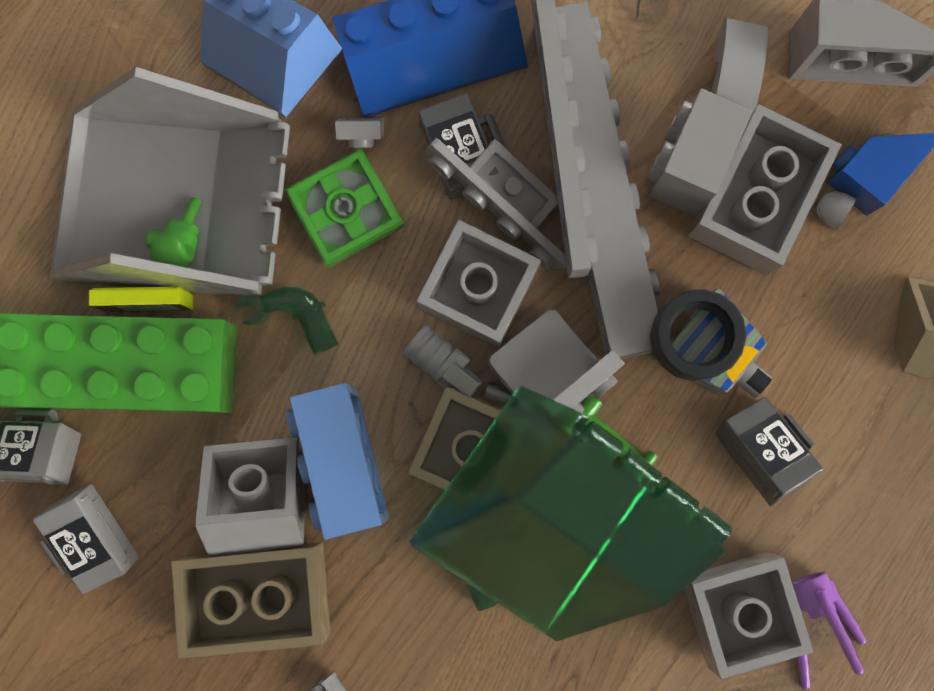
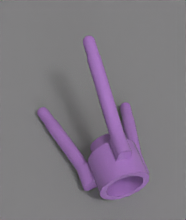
(820, 598)

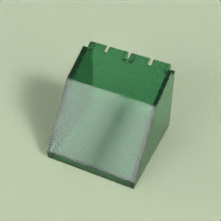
(563, 529)

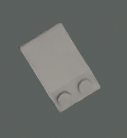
(860, 44)

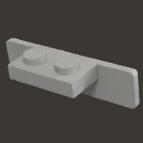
(511, 195)

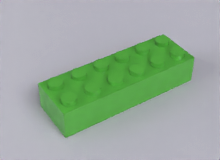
(117, 363)

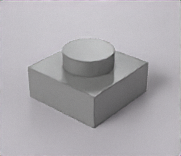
(359, 131)

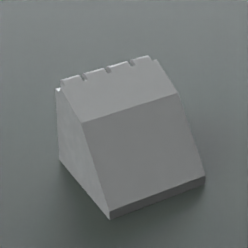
(138, 162)

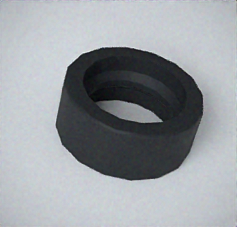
(728, 316)

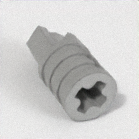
(442, 361)

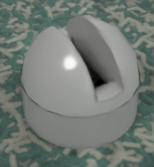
(834, 208)

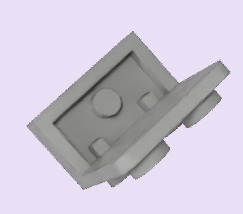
(554, 363)

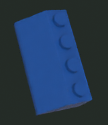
(427, 48)

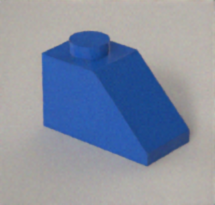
(879, 168)

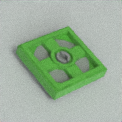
(344, 208)

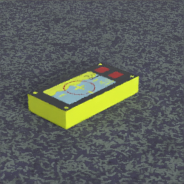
(140, 299)

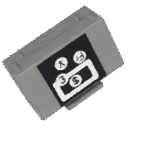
(37, 450)
(85, 539)

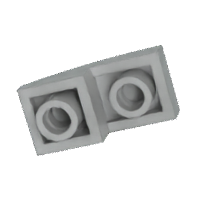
(740, 62)

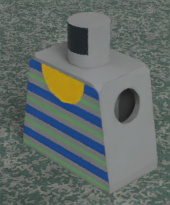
(702, 340)

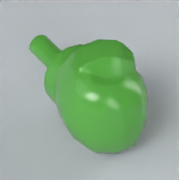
(178, 240)

